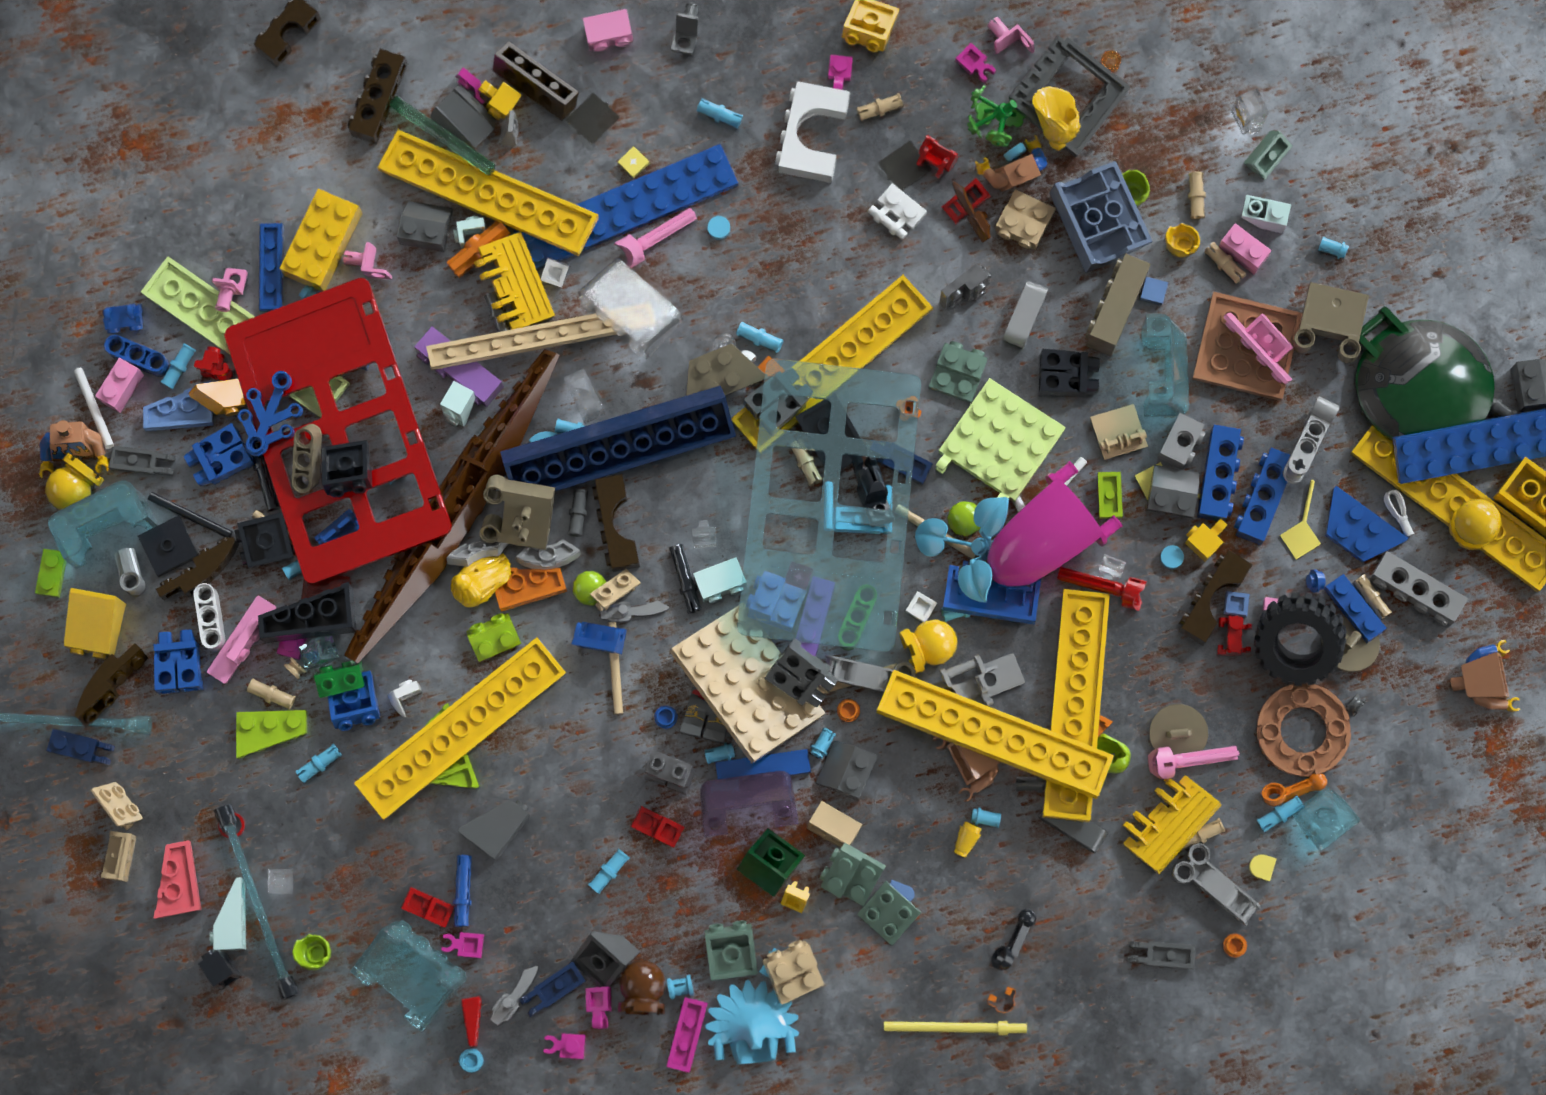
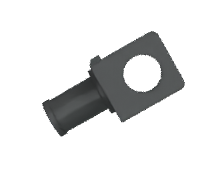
(686, 29)

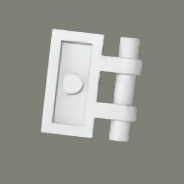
(901, 207)

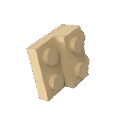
(1024, 220)
(793, 971)

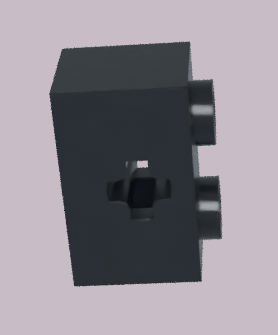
(219, 968)

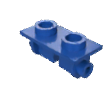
(343, 525)

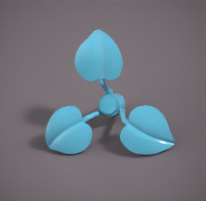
(976, 577)

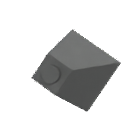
(604, 957)

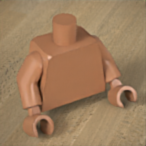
(973, 766)

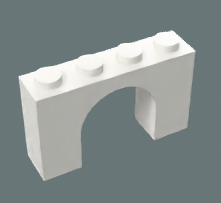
(806, 102)

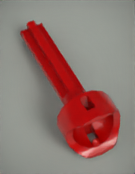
(1129, 592)

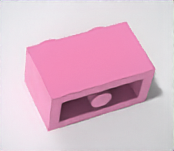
(608, 30)
(1244, 248)
(119, 385)

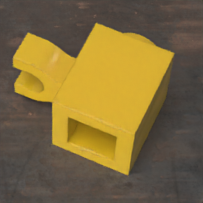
(501, 99)
(1204, 540)

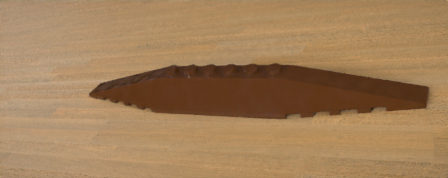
(464, 501)

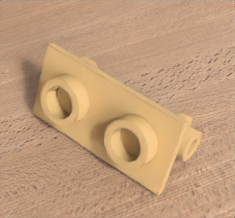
(614, 589)

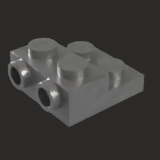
(969, 285)

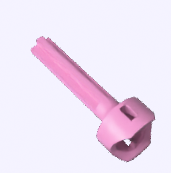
(634, 248)
(1168, 762)

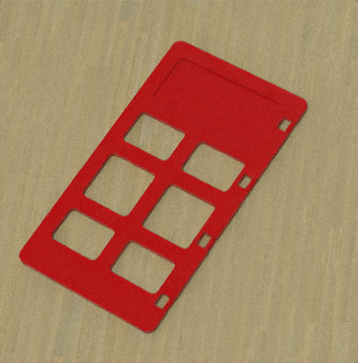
(313, 344)

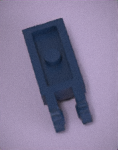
(77, 747)
(554, 988)

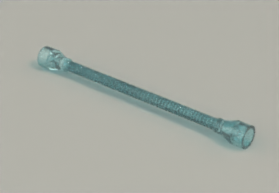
(138, 724)

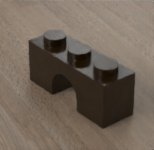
(297, 15)

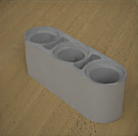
(1025, 314)

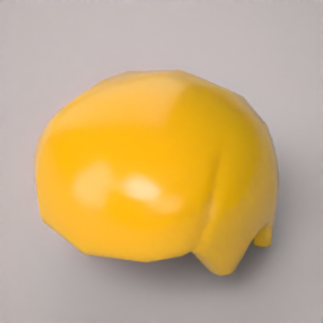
(1182, 240)

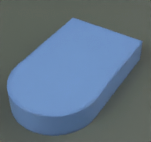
(903, 889)

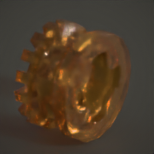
(1111, 54)

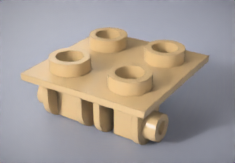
(1119, 431)
(117, 804)

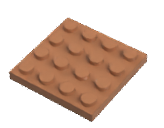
(1227, 361)

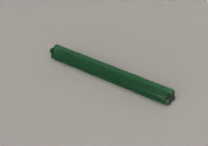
(442, 135)

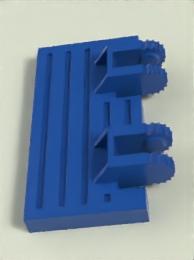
(1002, 602)

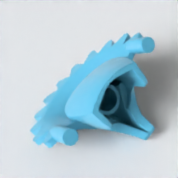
(751, 1024)

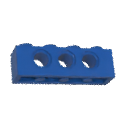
(1209, 507)
(1257, 530)

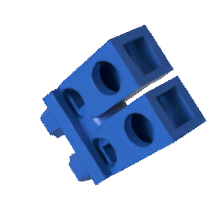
(219, 455)
(177, 663)

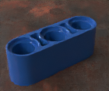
(129, 348)

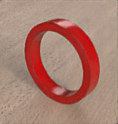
(241, 830)

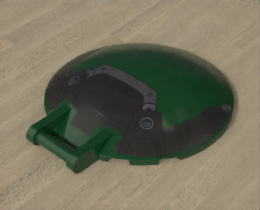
(1421, 376)

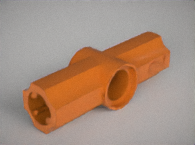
(465, 259)

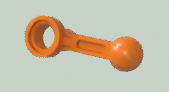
(1314, 782)

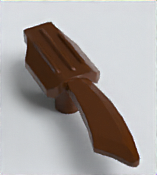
(976, 219)

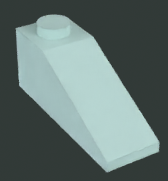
(230, 925)

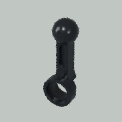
(1004, 956)

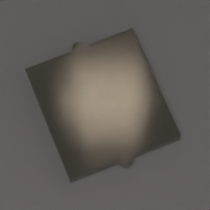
(592, 118)
(902, 166)

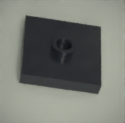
(168, 546)

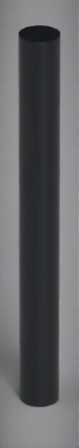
(190, 515)

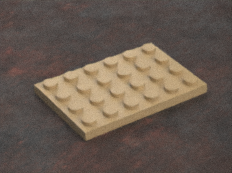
(731, 676)

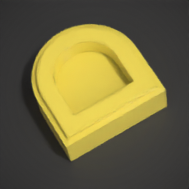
(1262, 867)

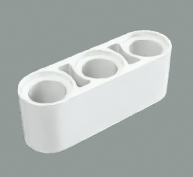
(204, 607)

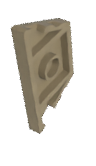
(725, 368)

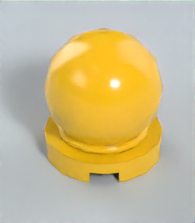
(70, 483)
(1475, 524)
(929, 644)

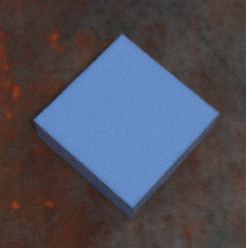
(1154, 291)
(1236, 604)

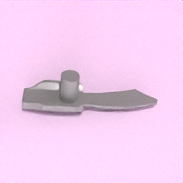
(623, 611)
(508, 1003)

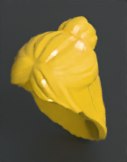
(1056, 115)
(480, 580)

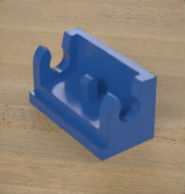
(599, 637)

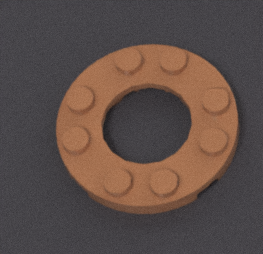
(1331, 711)

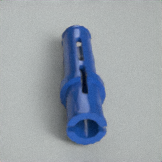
(462, 895)

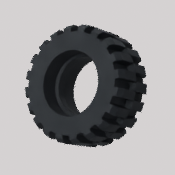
(1294, 666)

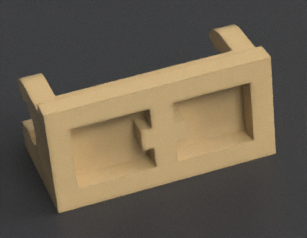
(833, 825)
(119, 856)

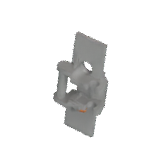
(1004, 670)

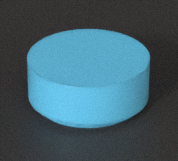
(1015, 152)
(719, 227)
(1171, 557)
(471, 1060)

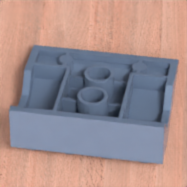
(1100, 216)

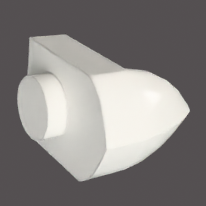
(406, 690)

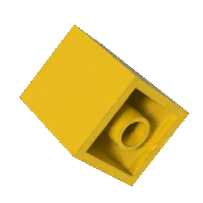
(93, 623)

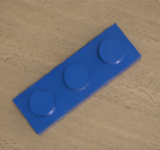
(1355, 608)

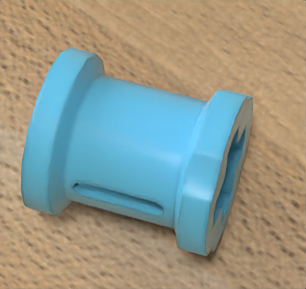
(680, 987)

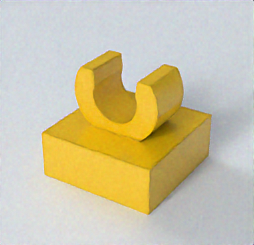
(795, 898)

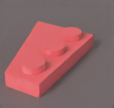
(178, 883)

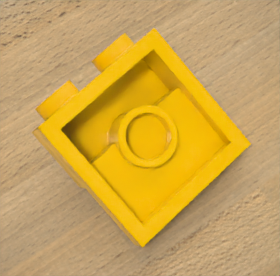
(870, 24)

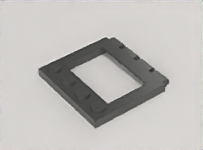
(1098, 108)

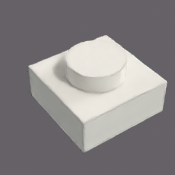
(554, 272)
(921, 607)

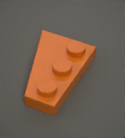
(529, 586)

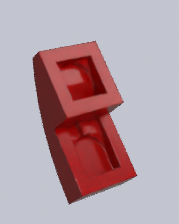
(657, 826)
(427, 907)

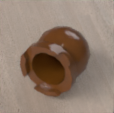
(642, 986)

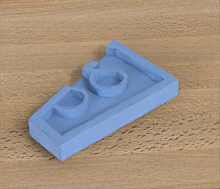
(176, 413)

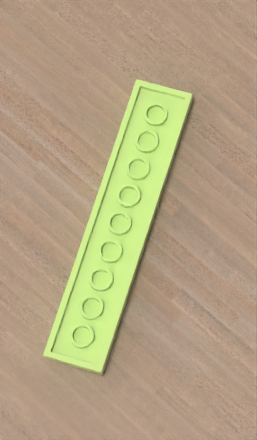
(194, 305)

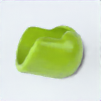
(1122, 753)

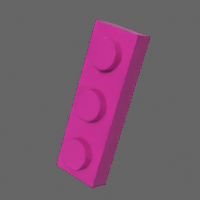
(687, 1034)

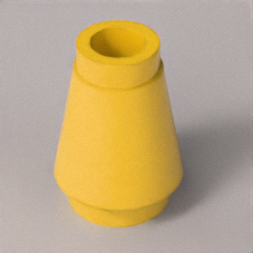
(966, 838)

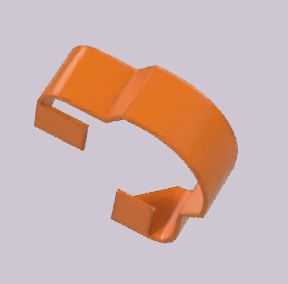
(993, 998)

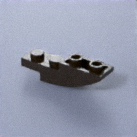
(208, 566)
(101, 688)

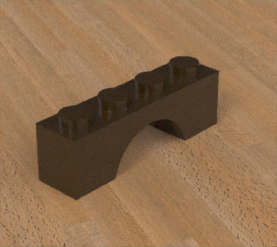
(611, 495)
(1230, 573)

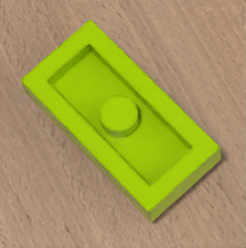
(1109, 495)
(50, 573)

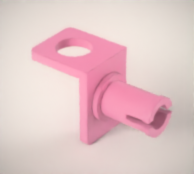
(1007, 37)
(366, 261)
(229, 287)

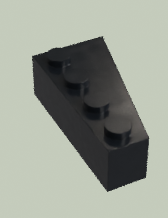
(317, 616)

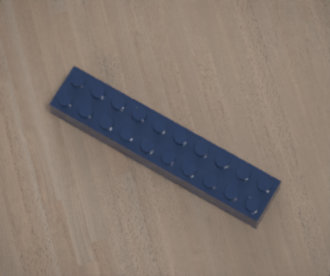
(622, 441)

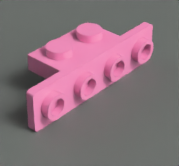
(1265, 341)
(240, 641)

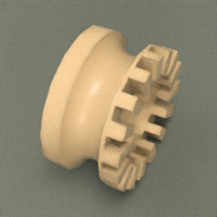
(295, 668)

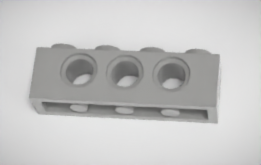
(1452, 600)

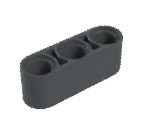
(1084, 833)

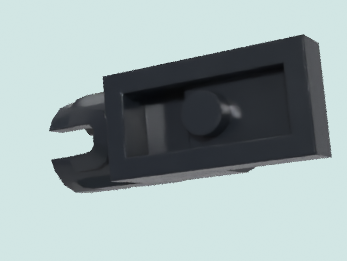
(871, 485)

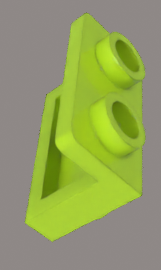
(493, 636)

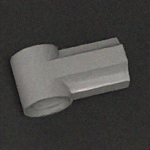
(129, 570)

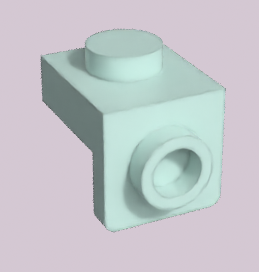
(470, 226)

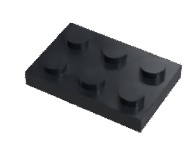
(817, 421)

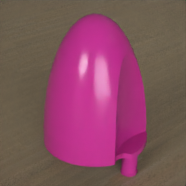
(1046, 533)

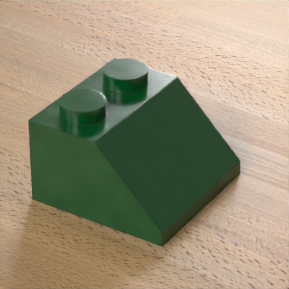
(770, 862)

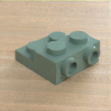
(958, 372)
(851, 874)
(731, 950)

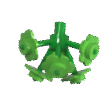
(987, 111)

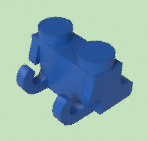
(123, 316)

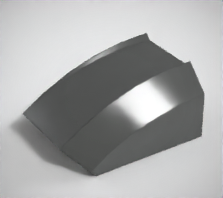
(464, 117)

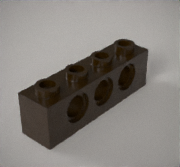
(535, 81)
(371, 129)

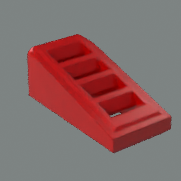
(978, 201)
(471, 1012)

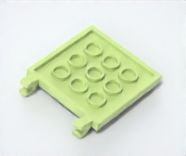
(1000, 440)

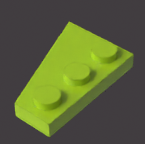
(267, 728)

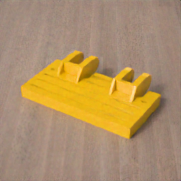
(517, 281)
(1172, 825)

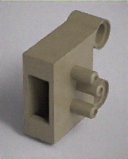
(1334, 315)
(525, 513)

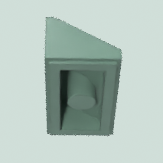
(1268, 153)

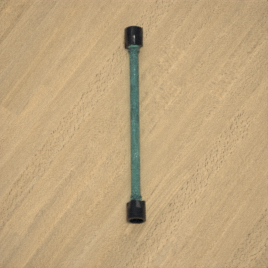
(286, 985)

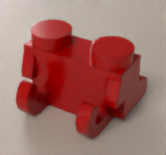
(937, 155)
(214, 365)
(1234, 636)

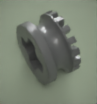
(1355, 703)

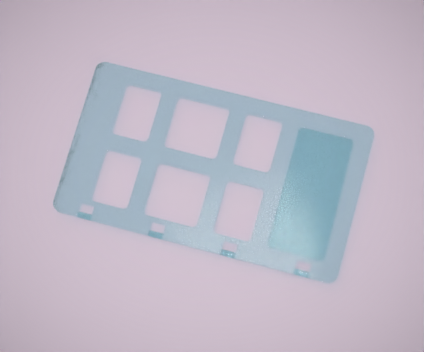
(819, 594)

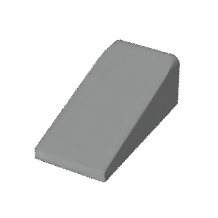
(509, 130)

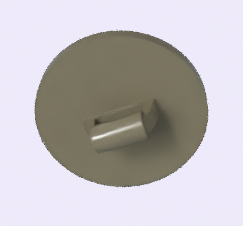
(1357, 653)
(1179, 729)

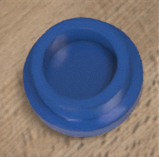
(1315, 580)
(665, 717)

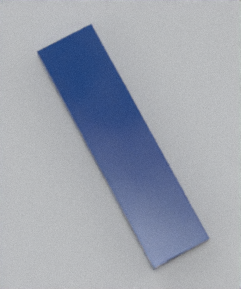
(269, 263)
(791, 762)

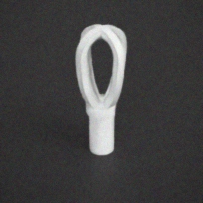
(1403, 521)

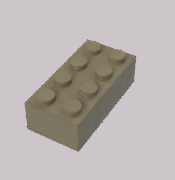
(1118, 303)

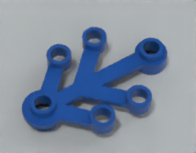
(268, 418)

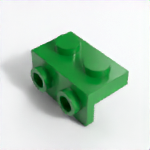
(339, 679)

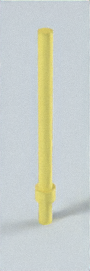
(1001, 1027)

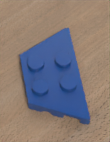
(1359, 529)

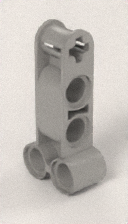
(1317, 421)
(863, 674)
(1216, 885)

